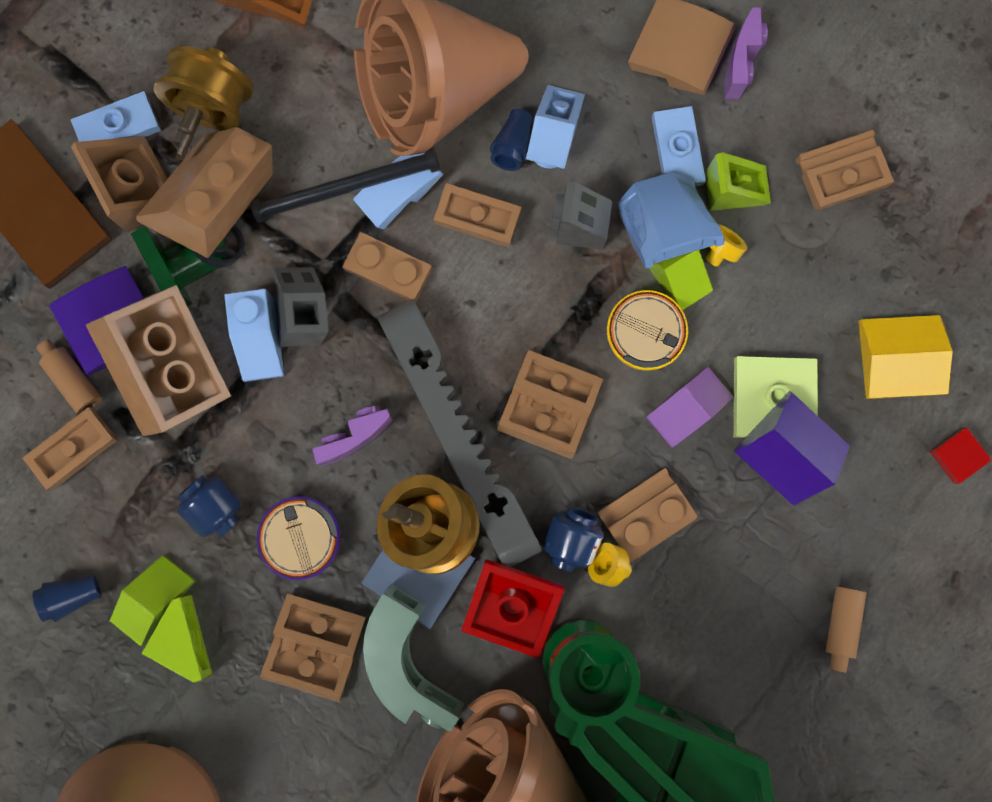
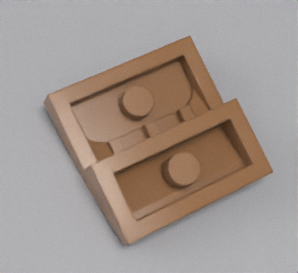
(682, 45)
(550, 404)
(313, 648)

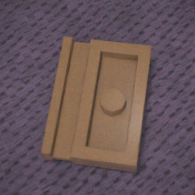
(844, 170)
(647, 514)

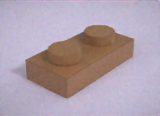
(477, 215)
(387, 267)
(70, 449)

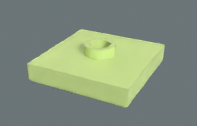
(764, 382)

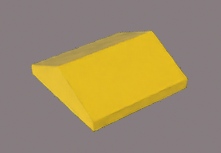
(905, 356)

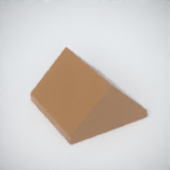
(122, 175)

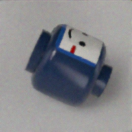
(573, 539)

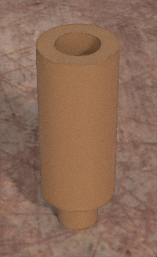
(68, 377)
(845, 627)

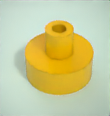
(732, 249)
(610, 565)

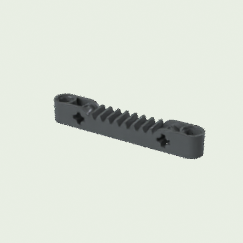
(408, 337)

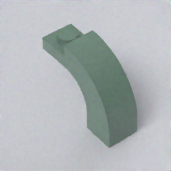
(391, 666)

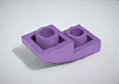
(743, 53)
(364, 430)

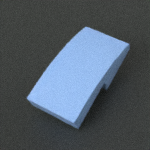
(388, 199)

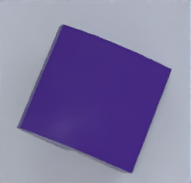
(89, 303)

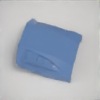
(667, 218)

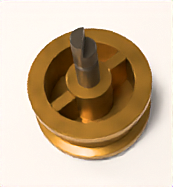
(202, 91)
(427, 524)

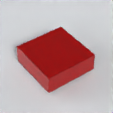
(960, 455)

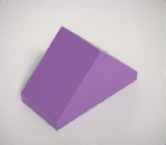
(690, 407)

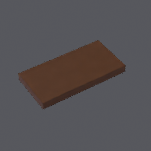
(42, 212)

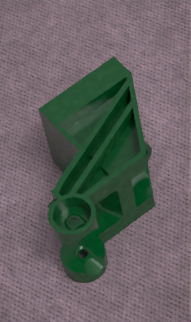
(636, 739)

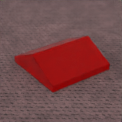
(512, 608)

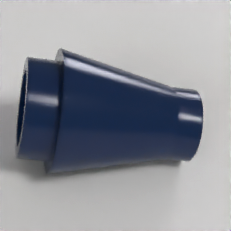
(512, 141)
(64, 597)

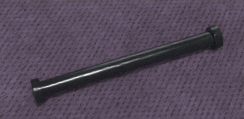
(410, 166)

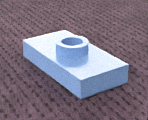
(121, 119)
(678, 143)

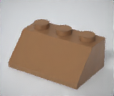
(210, 189)
(159, 361)

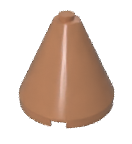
(429, 69)
(499, 757)
(140, 774)

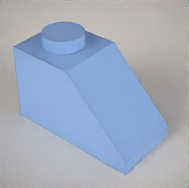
(554, 127)
(254, 334)

